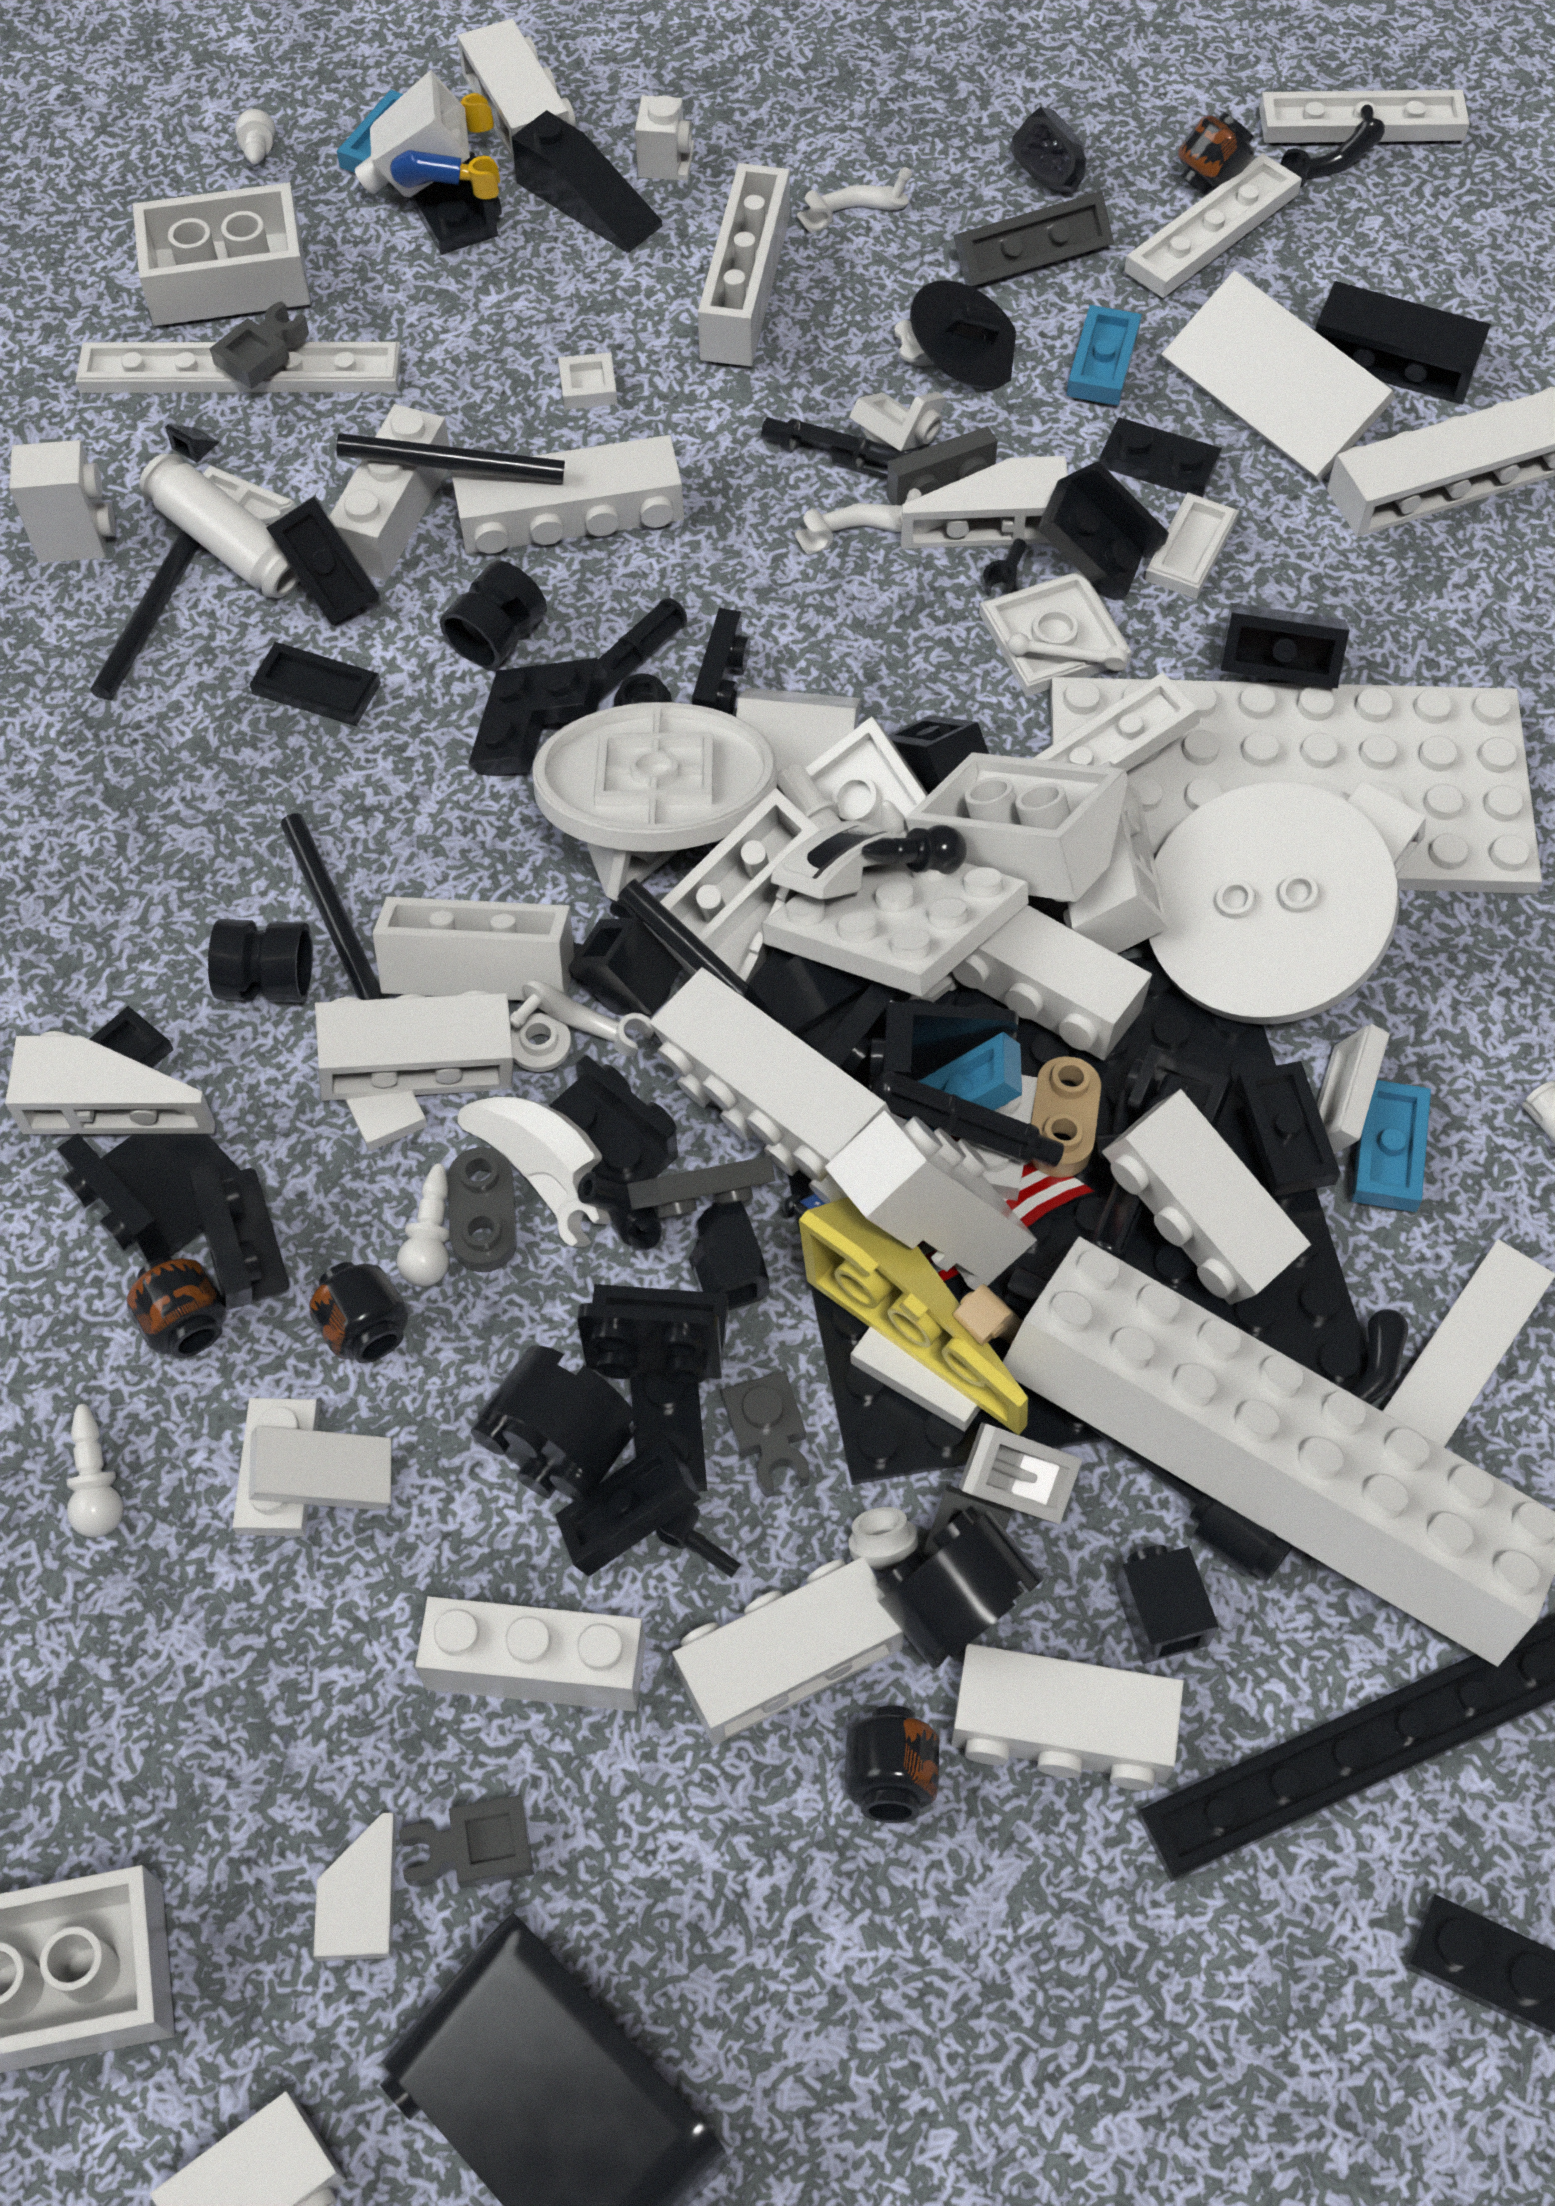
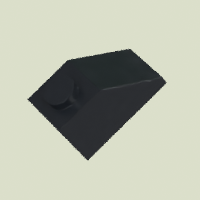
(938, 746)

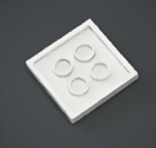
(901, 923)

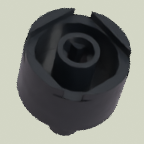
(556, 1425)
(960, 1588)

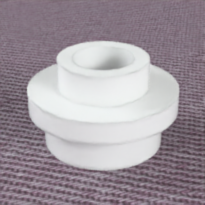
(546, 1055)
(883, 1538)

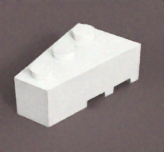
(733, 889)
(933, 1192)

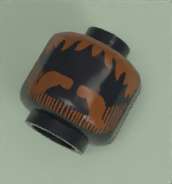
(1215, 152)
(176, 1307)
(358, 1312)
(892, 1765)

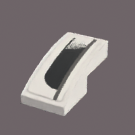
(829, 861)

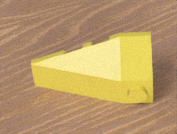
(906, 1303)

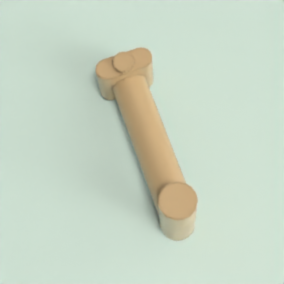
(987, 1316)

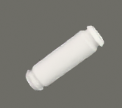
(218, 524)

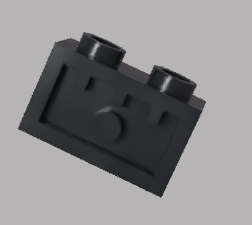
(455, 214)
(1100, 528)
(631, 1136)
(238, 1235)

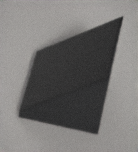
(190, 441)

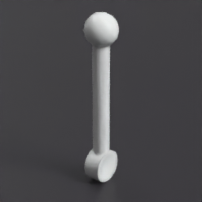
(1113, 659)

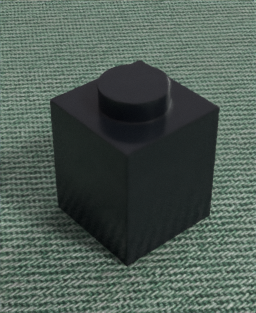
(626, 966)
(1165, 1603)

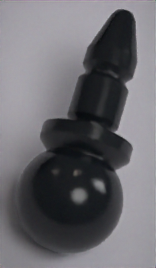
(923, 849)

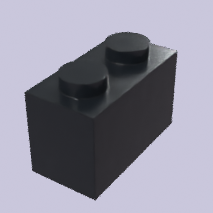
(1284, 645)

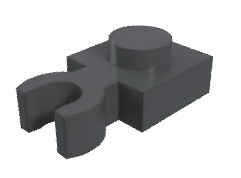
(258, 350)
(766, 1423)
(484, 1844)

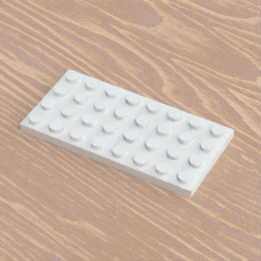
(1430, 747)

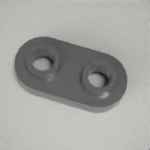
(482, 1205)

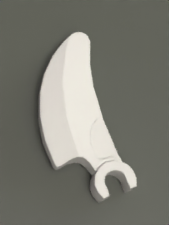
(545, 1150)

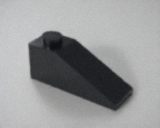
(581, 182)

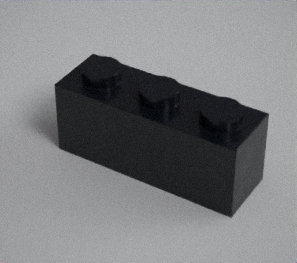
(1404, 341)

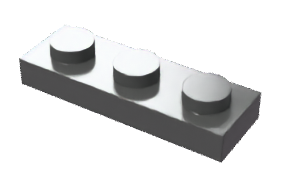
(1033, 239)

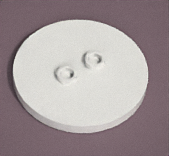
(653, 776)
(1274, 902)

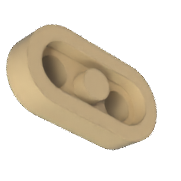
(1067, 1111)

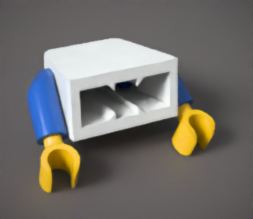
(427, 141)

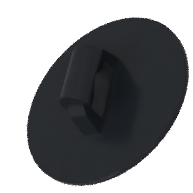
(964, 333)

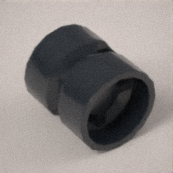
(493, 615)
(260, 960)

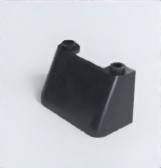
(547, 2088)

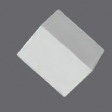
(798, 723)

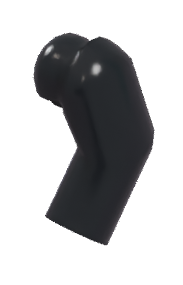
(636, 1226)

